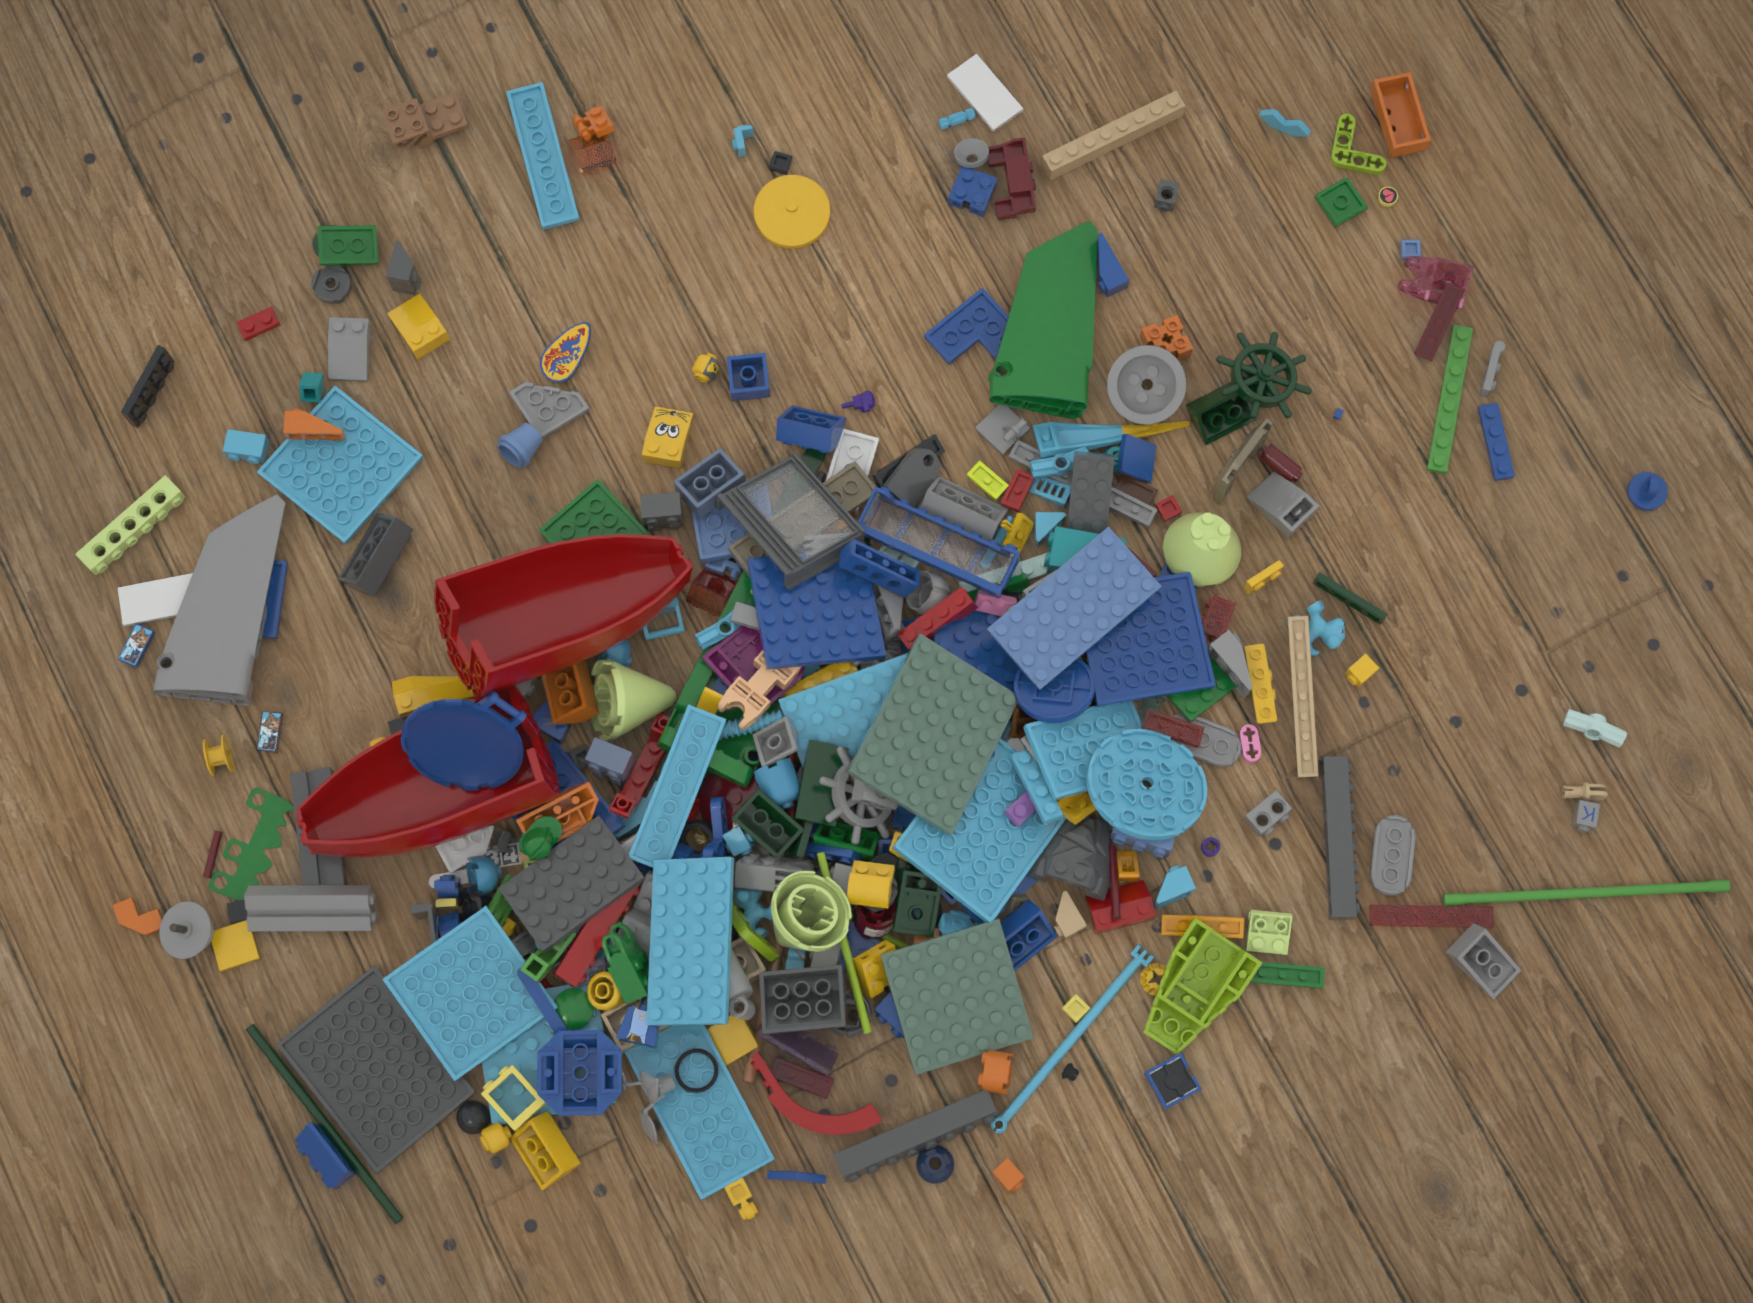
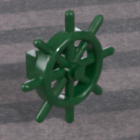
(1256, 381)

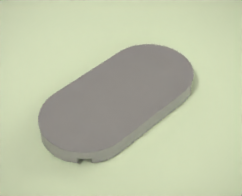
(1218, 745)
(1392, 855)

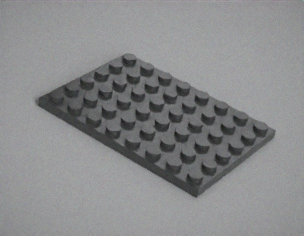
(374, 1070)

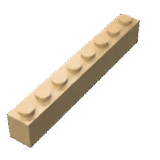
(1113, 135)

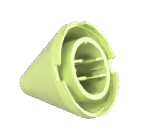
(626, 698)
(809, 912)

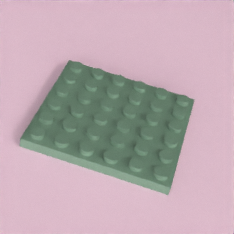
(956, 996)

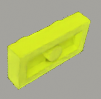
(987, 480)

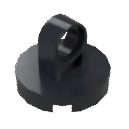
(471, 902)

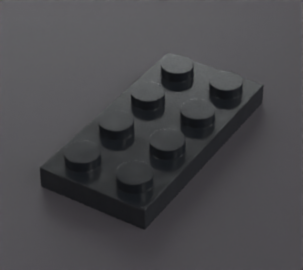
(147, 387)

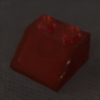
(711, 592)

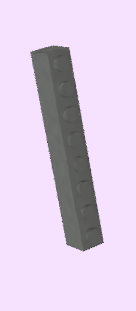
(1338, 838)
(915, 1136)

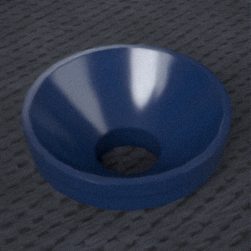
(935, 1176)

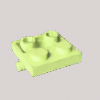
(1268, 932)

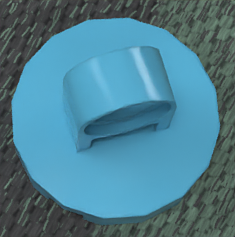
(954, 921)

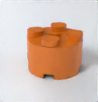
(996, 1071)

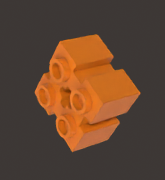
(1171, 332)

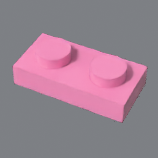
(993, 605)

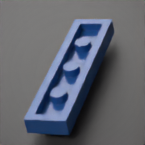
(1496, 441)

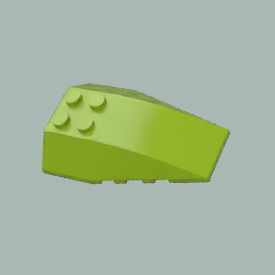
(1197, 985)

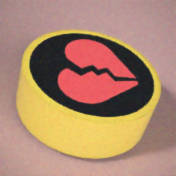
(1387, 196)

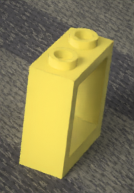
(528, 1113)

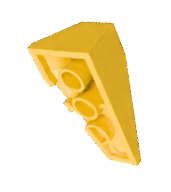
(420, 690)

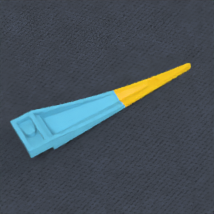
(1062, 438)

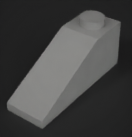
(889, 610)

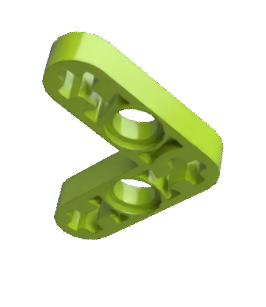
(1344, 150)
(751, 936)

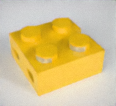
(871, 969)

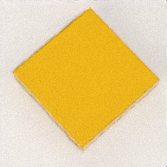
(234, 946)
(733, 1039)

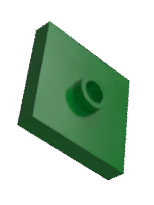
(1341, 202)

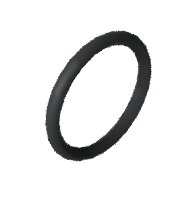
(696, 1090)

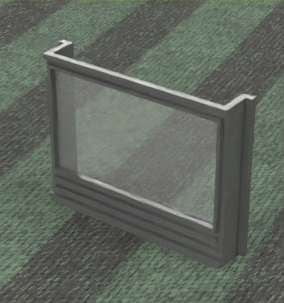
(792, 519)

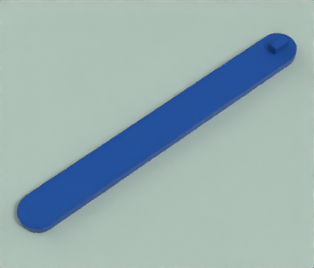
(542, 1002)

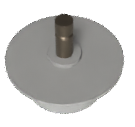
(186, 930)

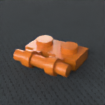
(599, 122)

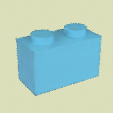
(246, 446)

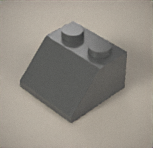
(402, 272)

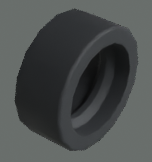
(696, 823)

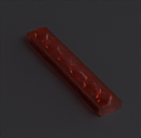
(1430, 916)

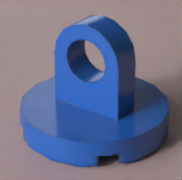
(1647, 491)

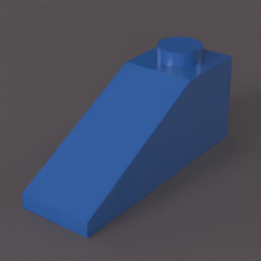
(1110, 273)

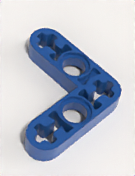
(717, 846)

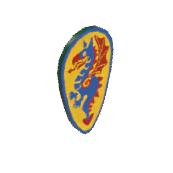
(566, 353)

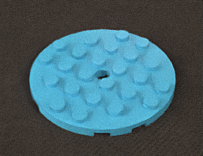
(1126, 804)

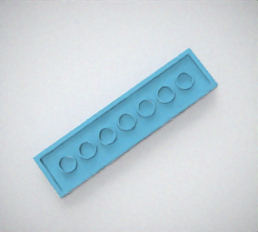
(542, 156)
(677, 786)

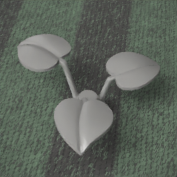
(653, 1087)

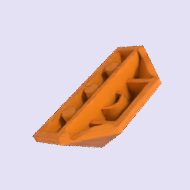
(571, 809)

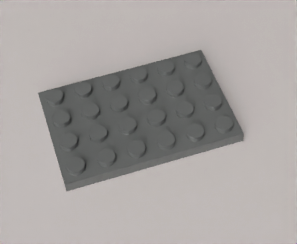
(571, 884)

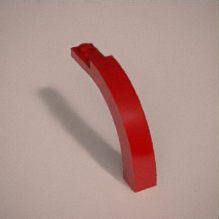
(821, 1123)

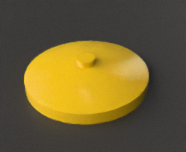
(792, 211)

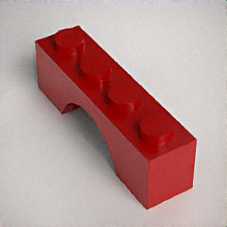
(952, 608)

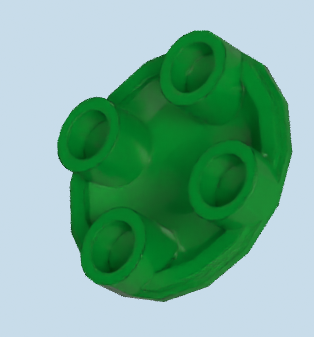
(574, 1008)

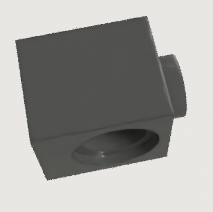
(1166, 188)

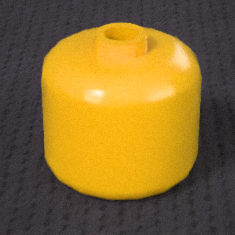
(603, 992)

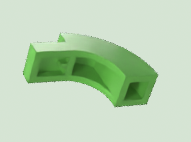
(541, 963)

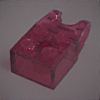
(1433, 277)

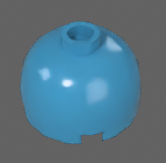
(619, 653)
(483, 874)

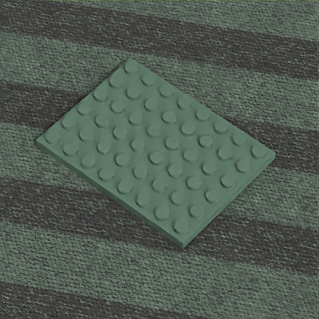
(934, 734)

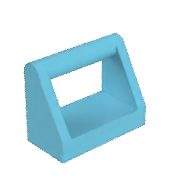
(672, 607)

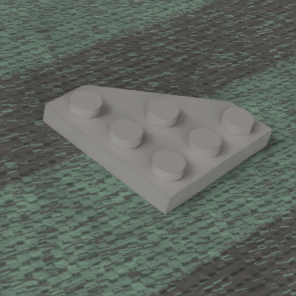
(548, 407)

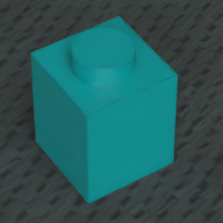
(311, 387)

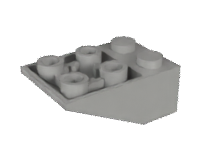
(1283, 503)

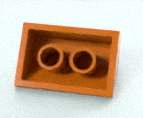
(570, 694)

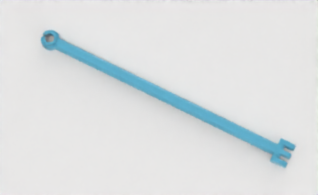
(1074, 1035)

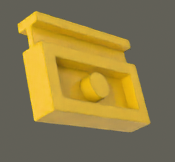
(1259, 580)

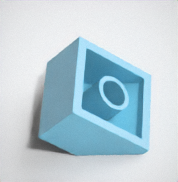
(1174, 887)

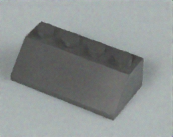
(376, 554)

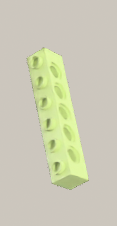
(120, 525)

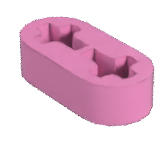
(1255, 743)

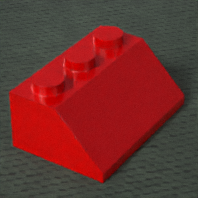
(1135, 908)

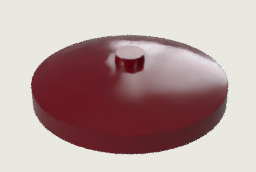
(732, 793)

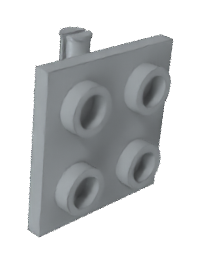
(1002, 428)

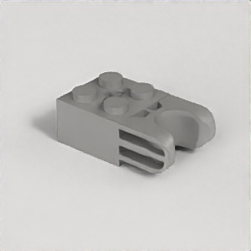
(766, 871)

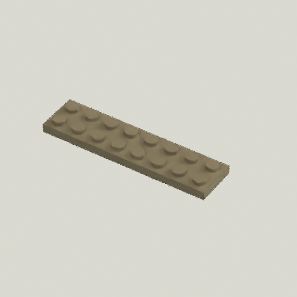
(848, 486)

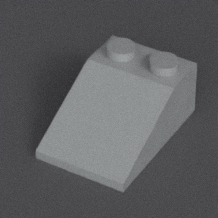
(349, 349)
(1230, 658)
(1483, 960)

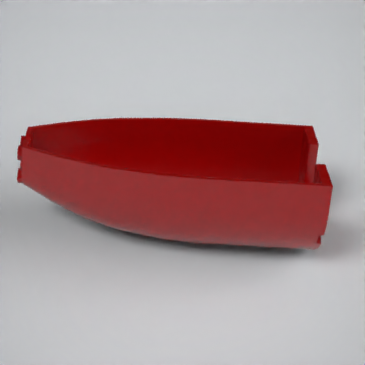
(554, 605)
(389, 808)

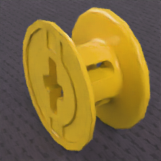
(218, 755)

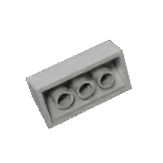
(964, 508)

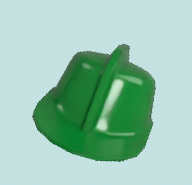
(540, 837)

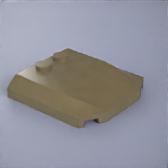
(1248, 449)

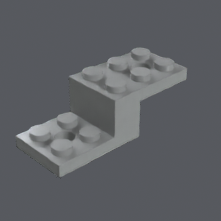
(639, 917)

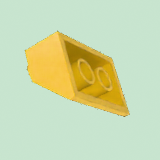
(544, 1150)

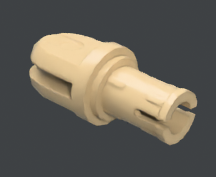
(1585, 792)

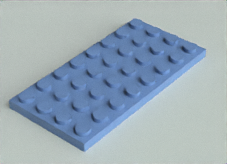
(1074, 608)

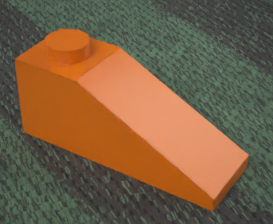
(305, 426)

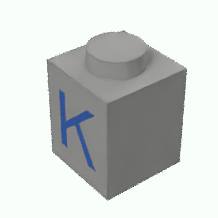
(1585, 816)

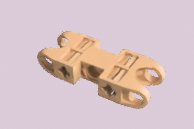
(751, 694)

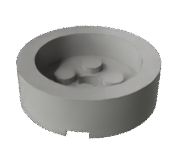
(1126, 388)

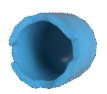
(779, 782)

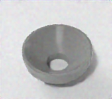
(971, 148)

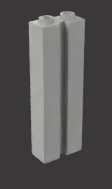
(310, 908)

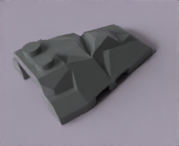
(1077, 857)

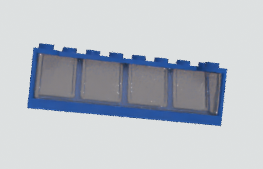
(938, 543)

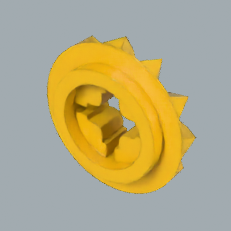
(1147, 975)

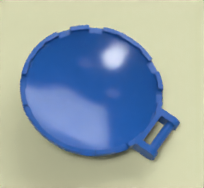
(464, 742)

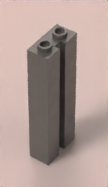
(315, 868)

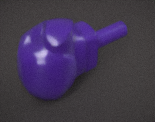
(862, 401)

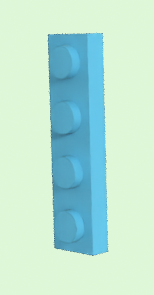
(1036, 786)

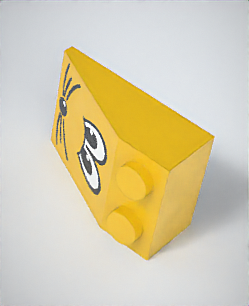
(667, 437)

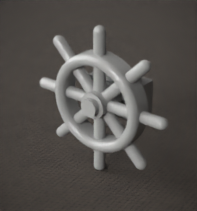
(863, 796)

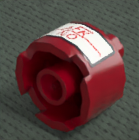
(872, 923)

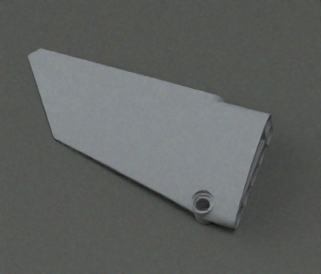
(223, 611)

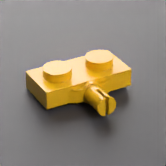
(1017, 531)

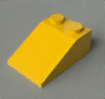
(418, 326)

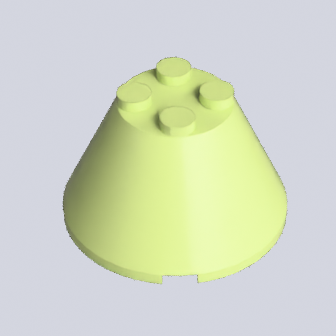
(1203, 547)

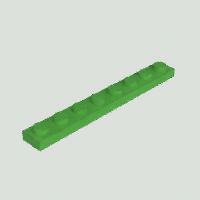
(1449, 399)

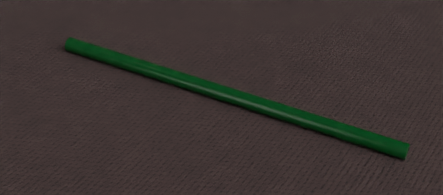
(325, 1124)

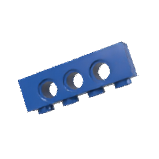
(879, 568)

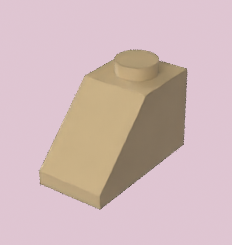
(1068, 919)

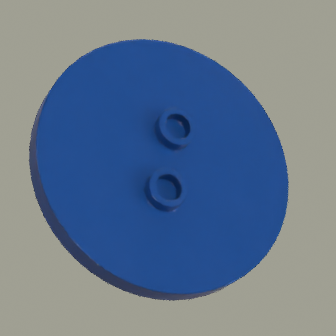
(1060, 699)

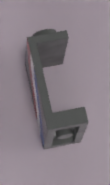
(424, 911)

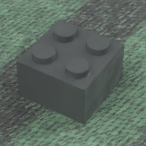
(662, 511)

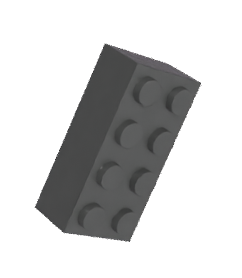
(1090, 491)

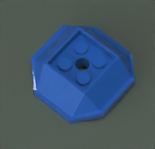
(557, 1069)

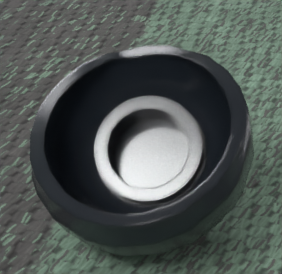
(473, 1117)

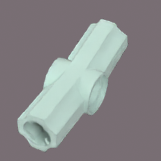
(1595, 727)

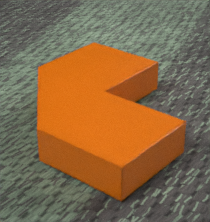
(128, 916)

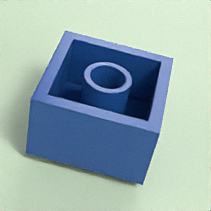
(748, 377)

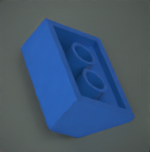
(810, 429)
(1026, 933)
(324, 1156)

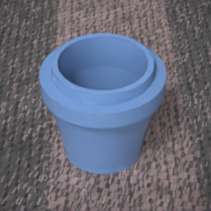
(520, 445)

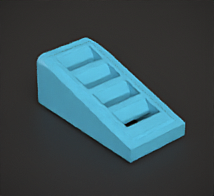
(1061, 502)

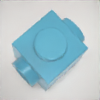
(738, 841)

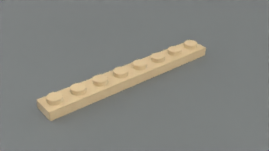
(1303, 696)

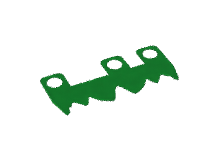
(252, 858)

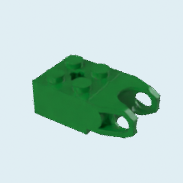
(627, 963)

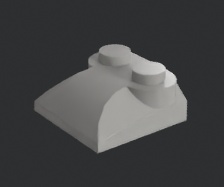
(776, 741)

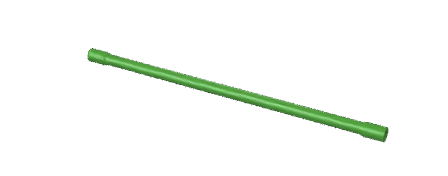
(1711, 886)

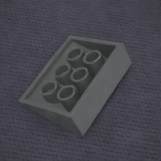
(803, 999)

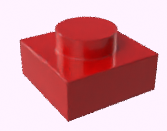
(1168, 508)

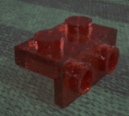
(1217, 616)

